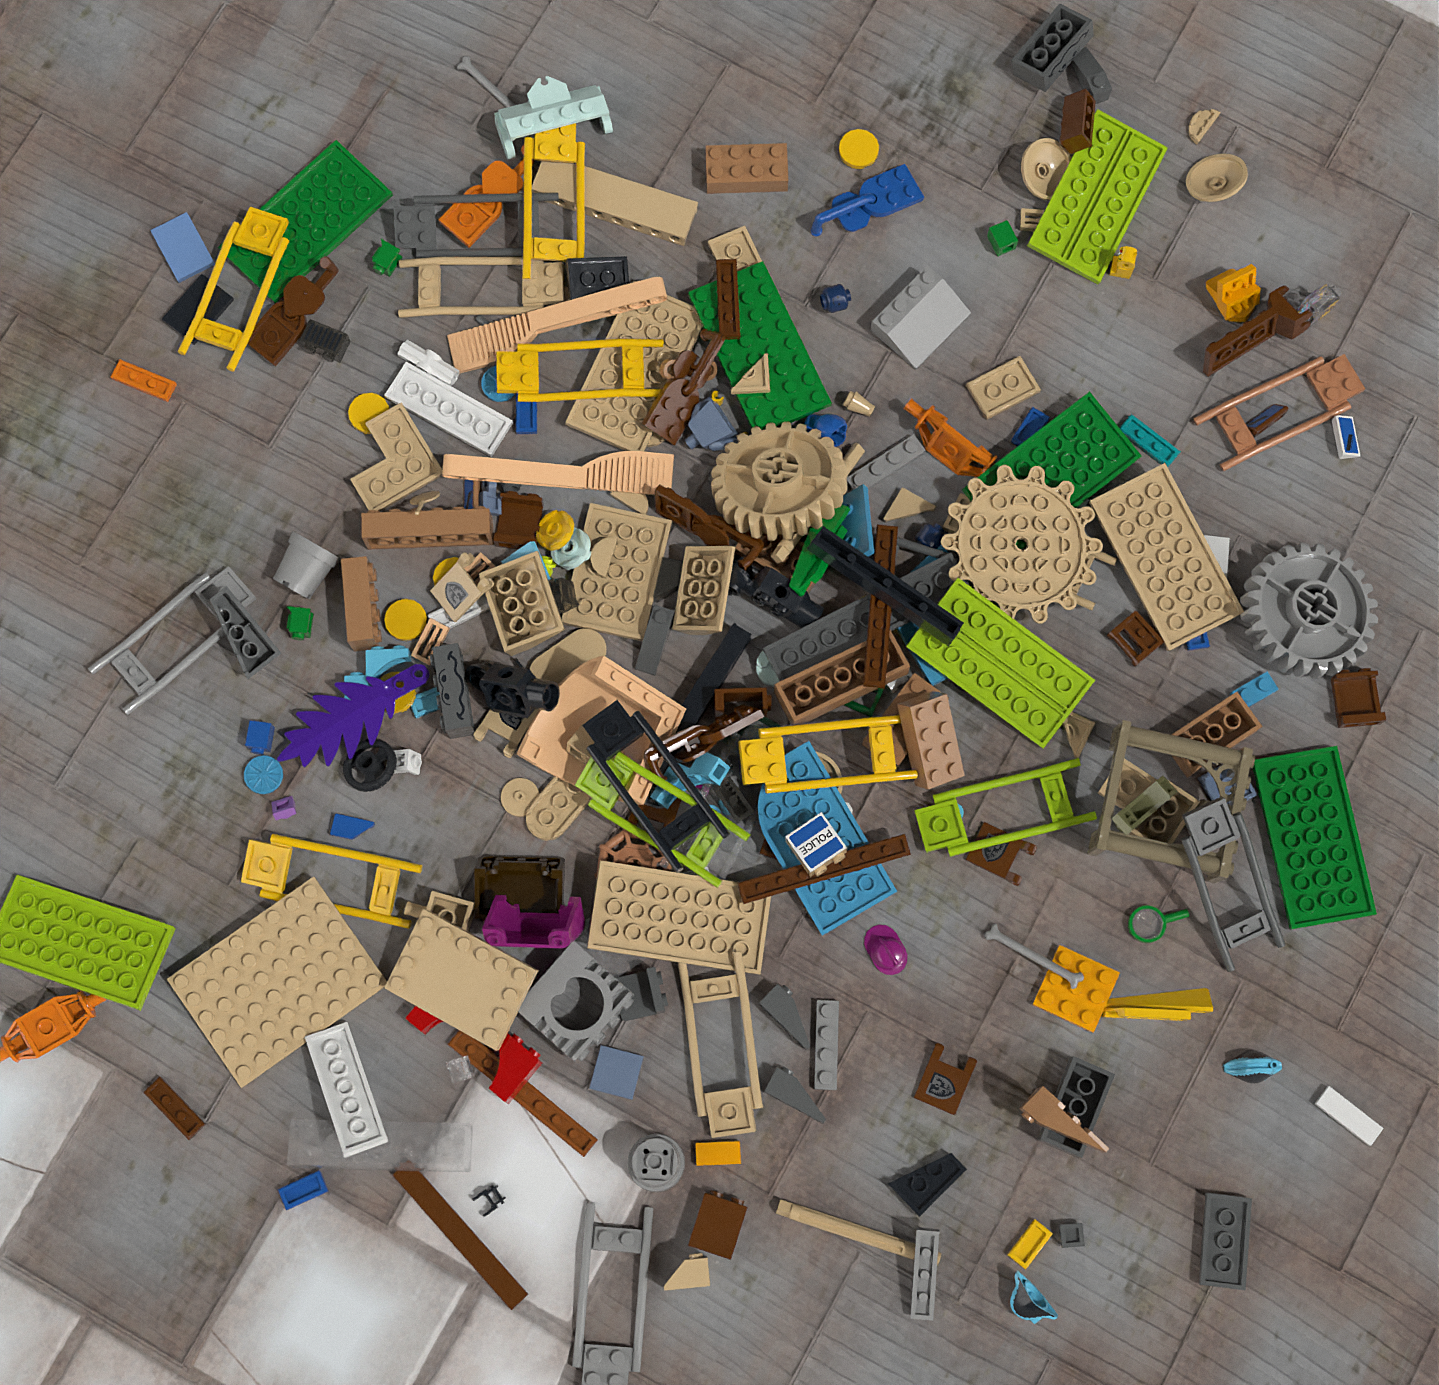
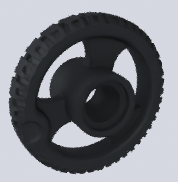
(364, 759)

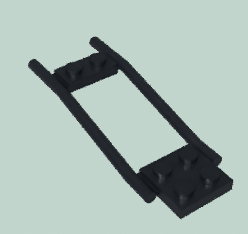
(613, 732)

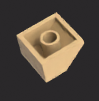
(690, 1274)

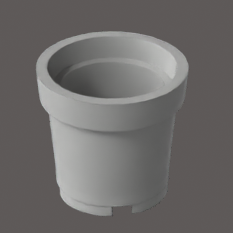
(304, 565)
(656, 1162)

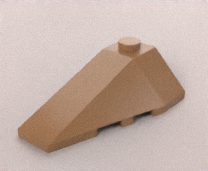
(1048, 1112)

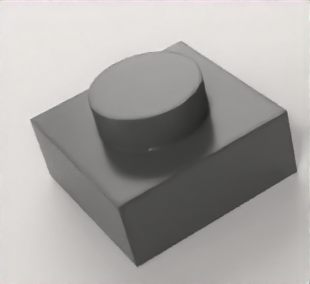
(1071, 1235)

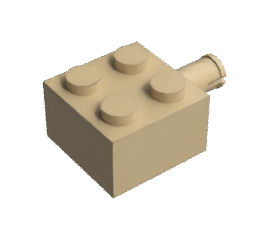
(450, 908)

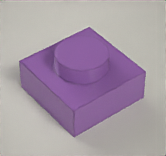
(284, 808)

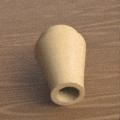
(857, 403)

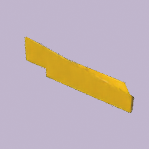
(1160, 1006)

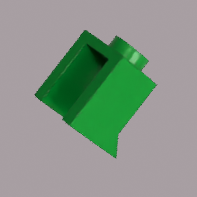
(386, 259)
(300, 622)

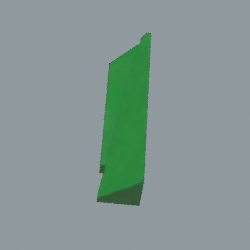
(810, 566)

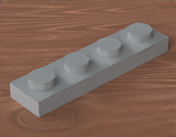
(887, 464)
(826, 1045)
(924, 1273)

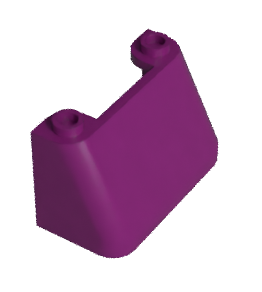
(510, 928)

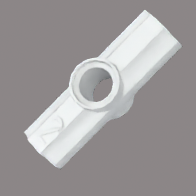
(428, 362)

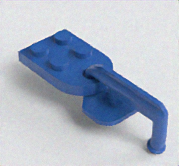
(890, 191)

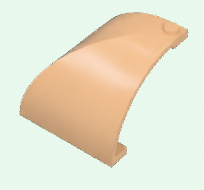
(582, 697)

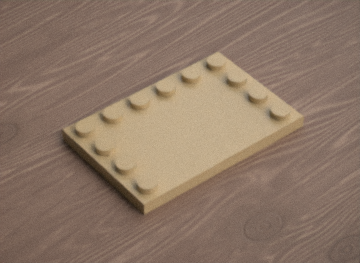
(625, 598)
(461, 979)

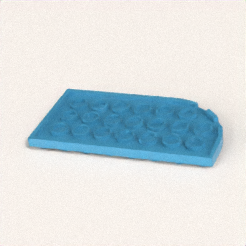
(780, 813)

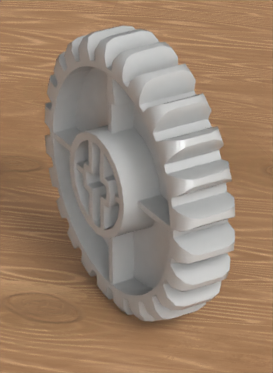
(1309, 610)

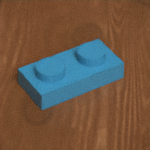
(1257, 689)

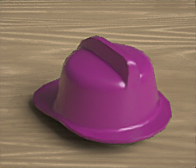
(885, 949)

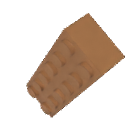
(428, 529)
(834, 682)

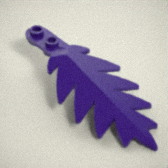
(347, 716)

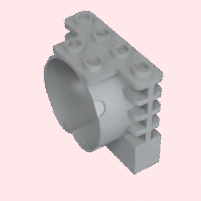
(537, 1003)

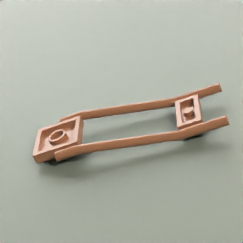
(1332, 381)

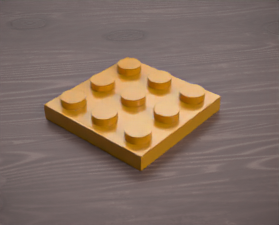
(1079, 1005)

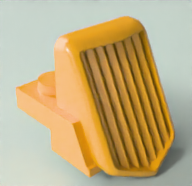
(1235, 293)

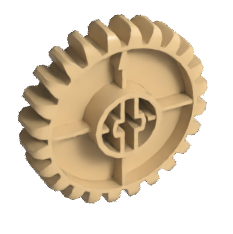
(779, 481)

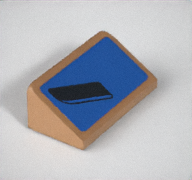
(471, 493)

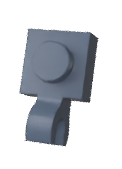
(489, 498)

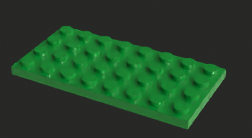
(322, 210)
(764, 329)
(1074, 447)
(1313, 838)

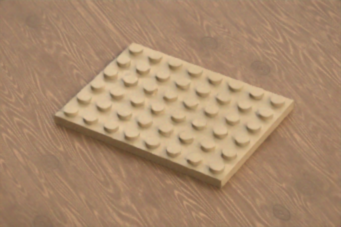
(277, 981)

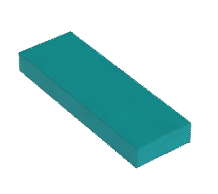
(1149, 441)

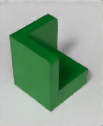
(1002, 238)

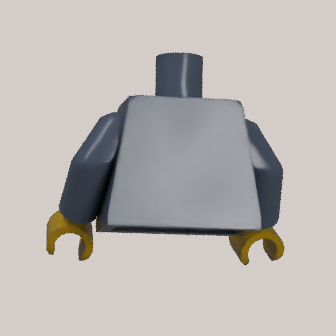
(711, 425)

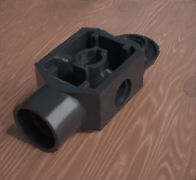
(762, 588)
(513, 689)

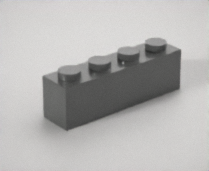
(245, 636)

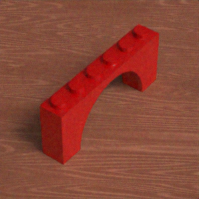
(515, 1062)

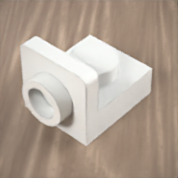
(407, 761)

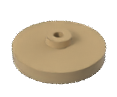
(518, 796)

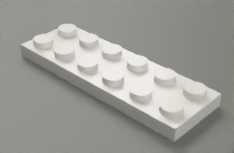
(449, 409)
(346, 1089)

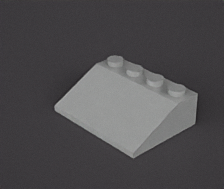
(920, 318)

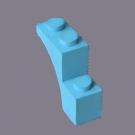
(378, 661)
(704, 770)

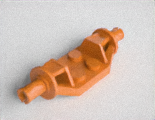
(948, 444)
(48, 1026)

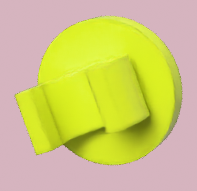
(549, 563)

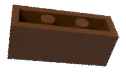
(1077, 121)

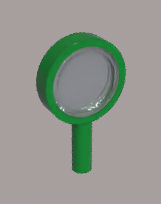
(1149, 924)

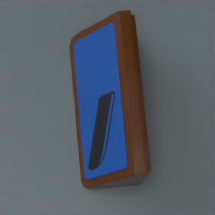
(1266, 419)

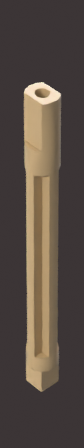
(786, 546)
(848, 1229)

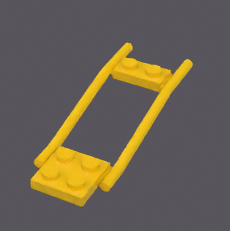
(553, 146)
(258, 233)
(520, 371)
(764, 758)
(269, 863)

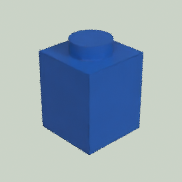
(259, 737)

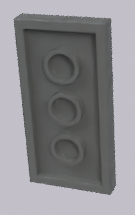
(1225, 1241)

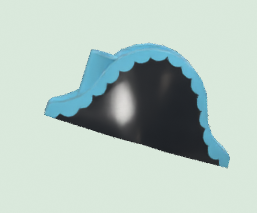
(1252, 1066)
(1029, 1302)

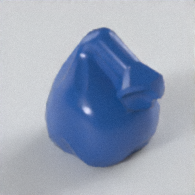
(829, 425)

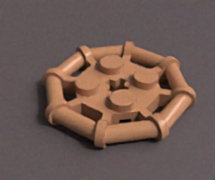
(629, 853)

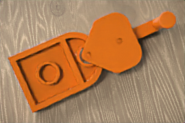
(471, 220)

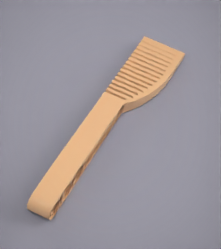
(478, 346)
(616, 472)

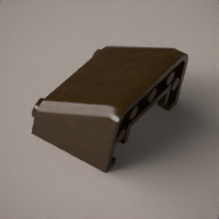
(525, 880)

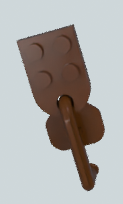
(287, 319)
(680, 395)
(710, 528)
(707, 736)

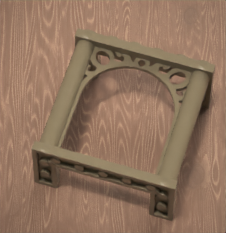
(1215, 865)

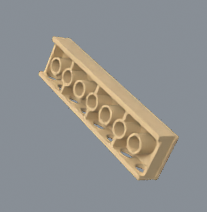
(619, 199)

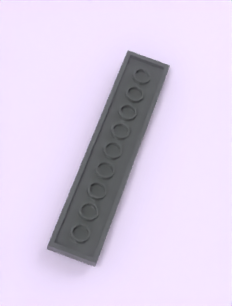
(850, 624)

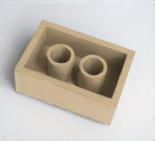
(1167, 820)

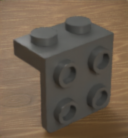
(647, 994)

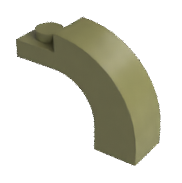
(1144, 805)

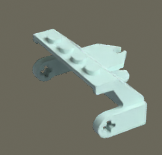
(550, 108)

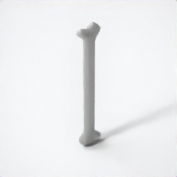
(466, 65)
(995, 934)

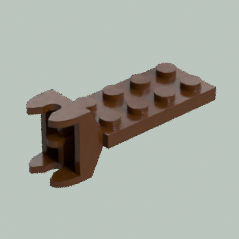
(1278, 319)

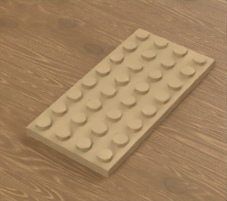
(620, 418)
(1166, 557)
(676, 918)

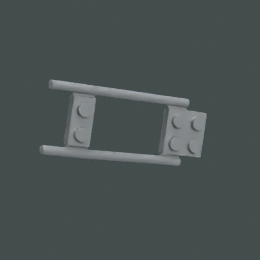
(134, 671)
(611, 1363)

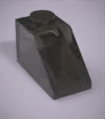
(668, 578)

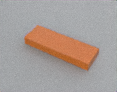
(143, 380)

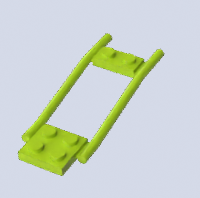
(605, 796)
(943, 825)

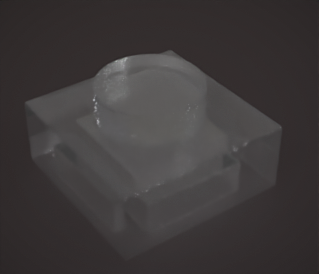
(460, 1069)

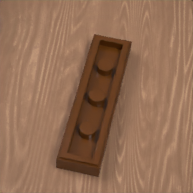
(728, 298)

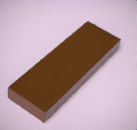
(174, 1108)

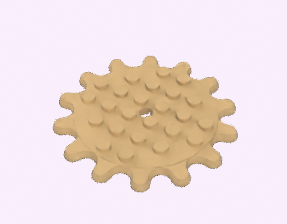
(1042, 519)

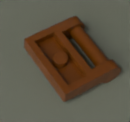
(1140, 633)

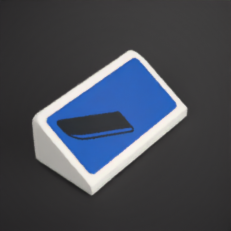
(1345, 437)

